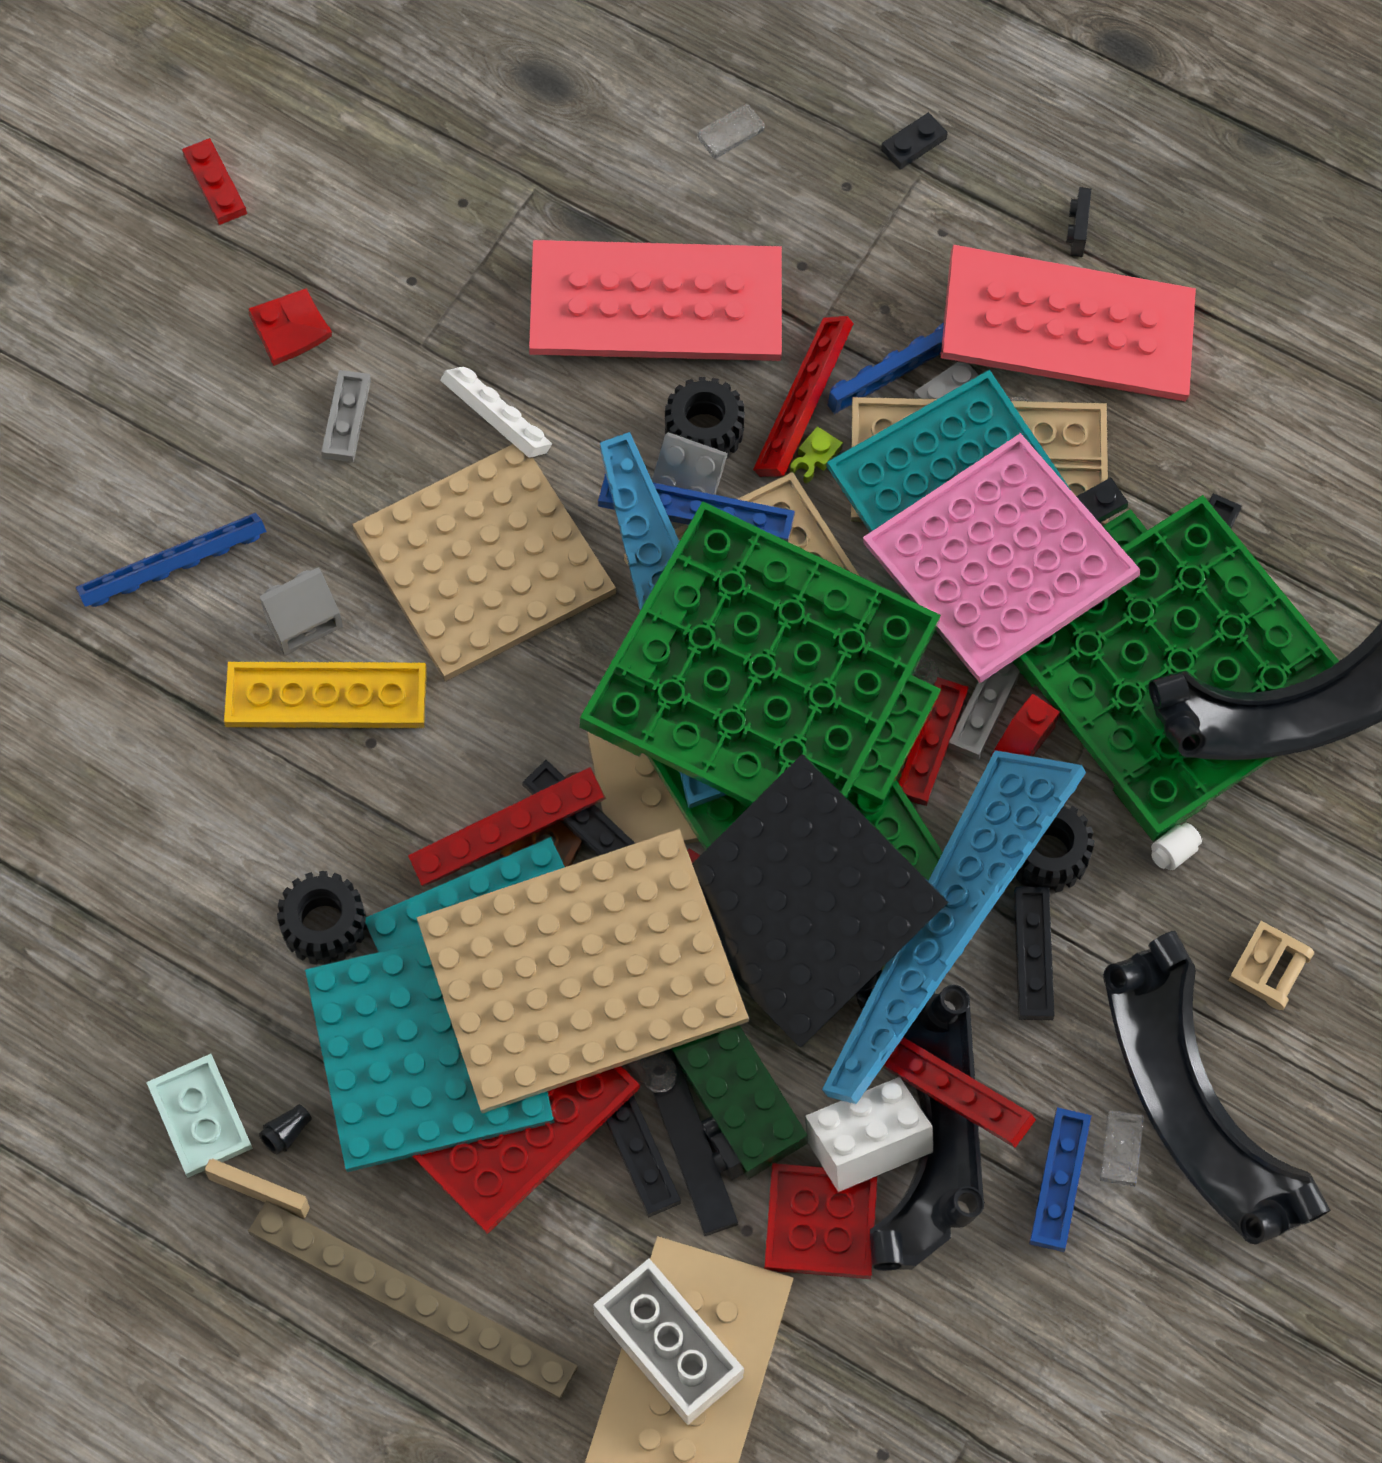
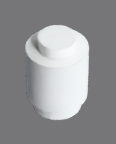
(1176, 846)

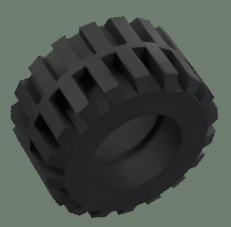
(710, 399)
(1066, 869)
(312, 894)

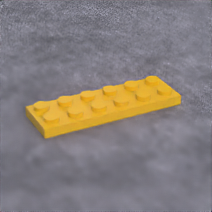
(325, 694)

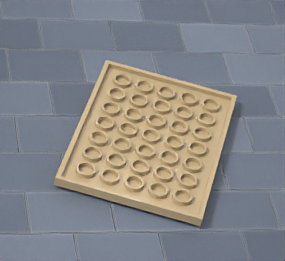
(581, 970)

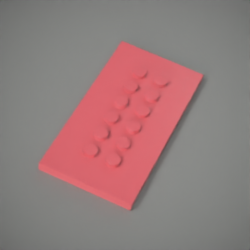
(656, 300)
(1069, 323)

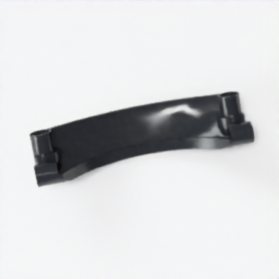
(1277, 722)
(1156, 1033)

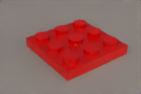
(818, 1227)

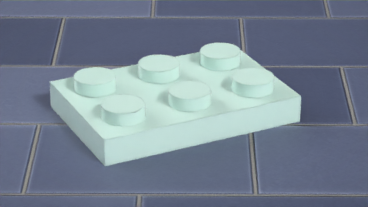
(199, 1115)

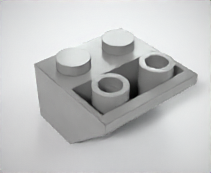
(300, 610)

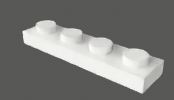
(496, 412)

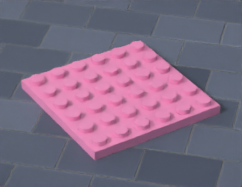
(1001, 557)

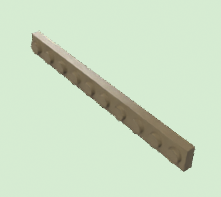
(413, 1300)

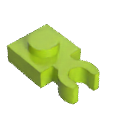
(816, 451)

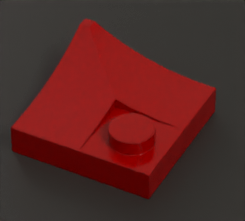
(289, 326)

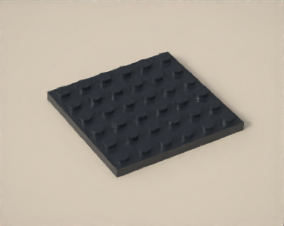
(810, 899)

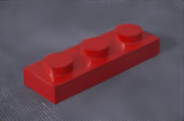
(214, 181)

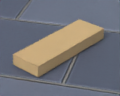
(257, 1187)

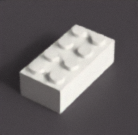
(668, 1341)

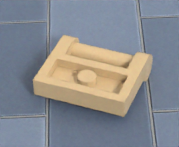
(1262, 957)

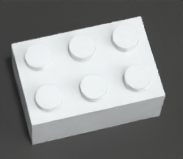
(869, 1136)

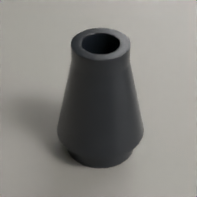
(283, 1130)

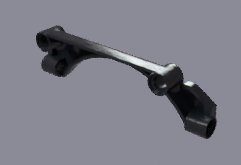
(954, 1167)

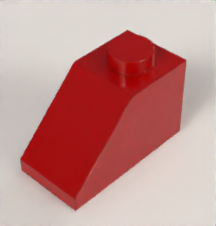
(1029, 728)

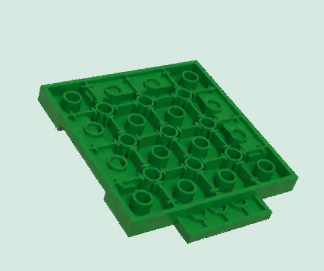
(1192, 609)
(764, 659)

